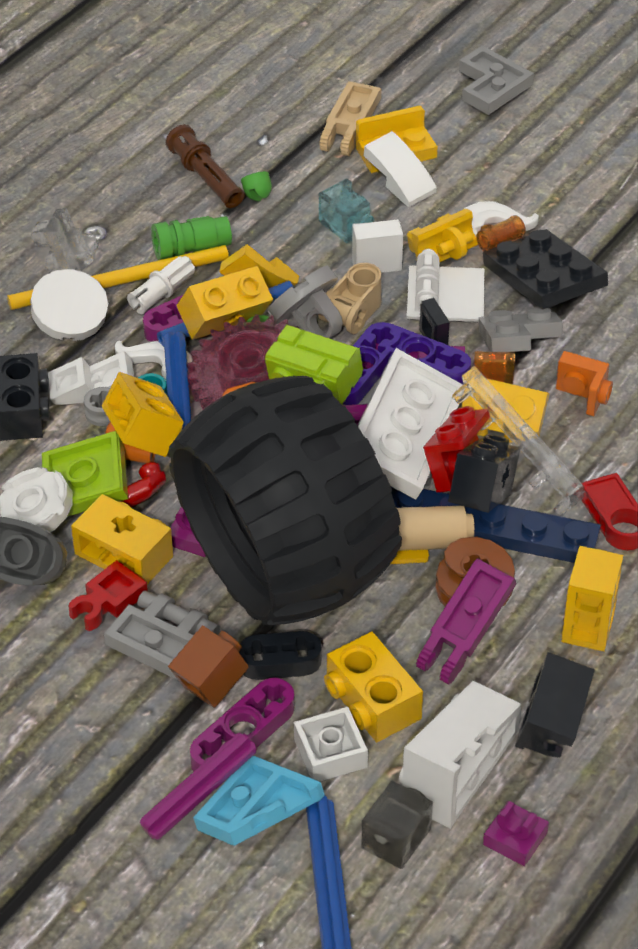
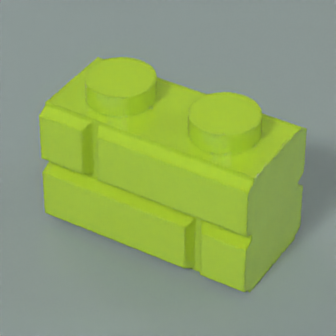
(315, 356)

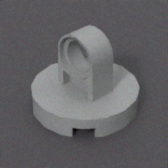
(308, 301)

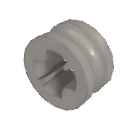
(93, 409)

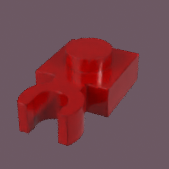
(107, 592)

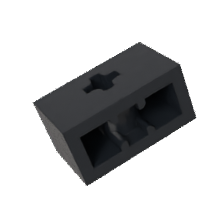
(484, 473)

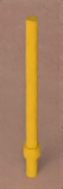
(133, 273)

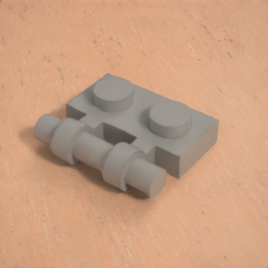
(148, 635)

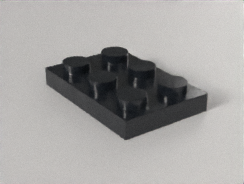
(545, 268)

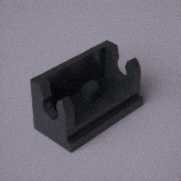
(555, 706)

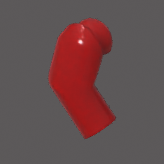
(152, 481)

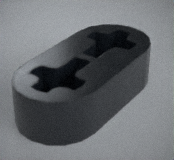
(281, 655)

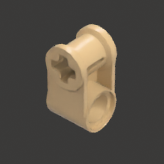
(356, 296)

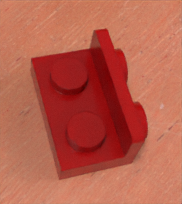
(451, 438)

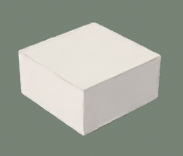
(378, 244)
(330, 744)

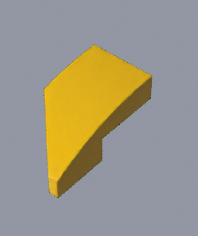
(273, 272)

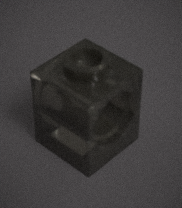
(397, 824)

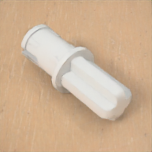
(161, 284)

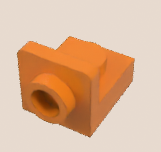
(584, 378)

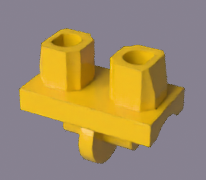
(447, 237)

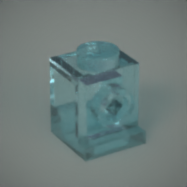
(341, 208)

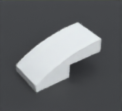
(403, 170)
(73, 380)

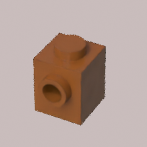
(209, 665)

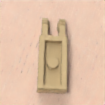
(354, 103)

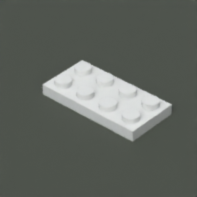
(404, 416)

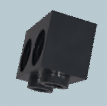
(21, 397)

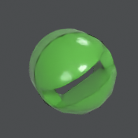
(257, 185)

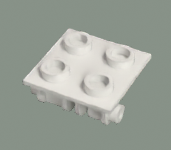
(455, 289)

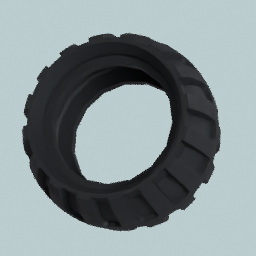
(285, 499)

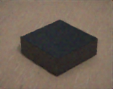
(433, 321)

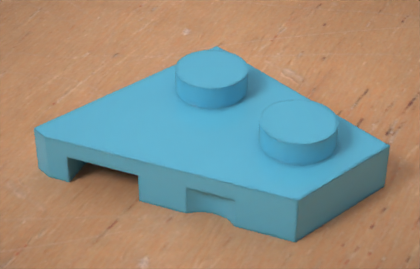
(255, 800)

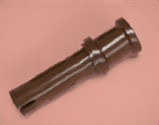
(226, 188)

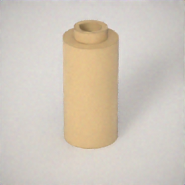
(433, 526)

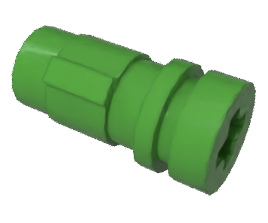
(190, 236)

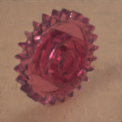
(232, 358)

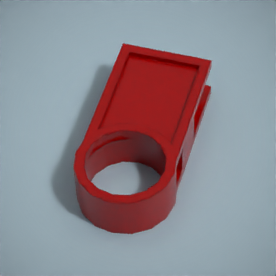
(610, 504)

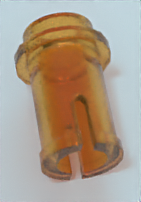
(506, 230)

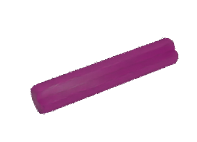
(198, 786)

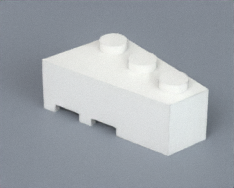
(460, 749)

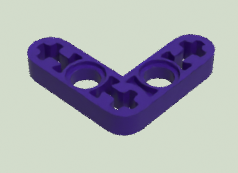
(389, 337)

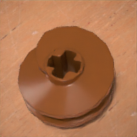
(459, 559)

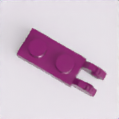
(466, 618)

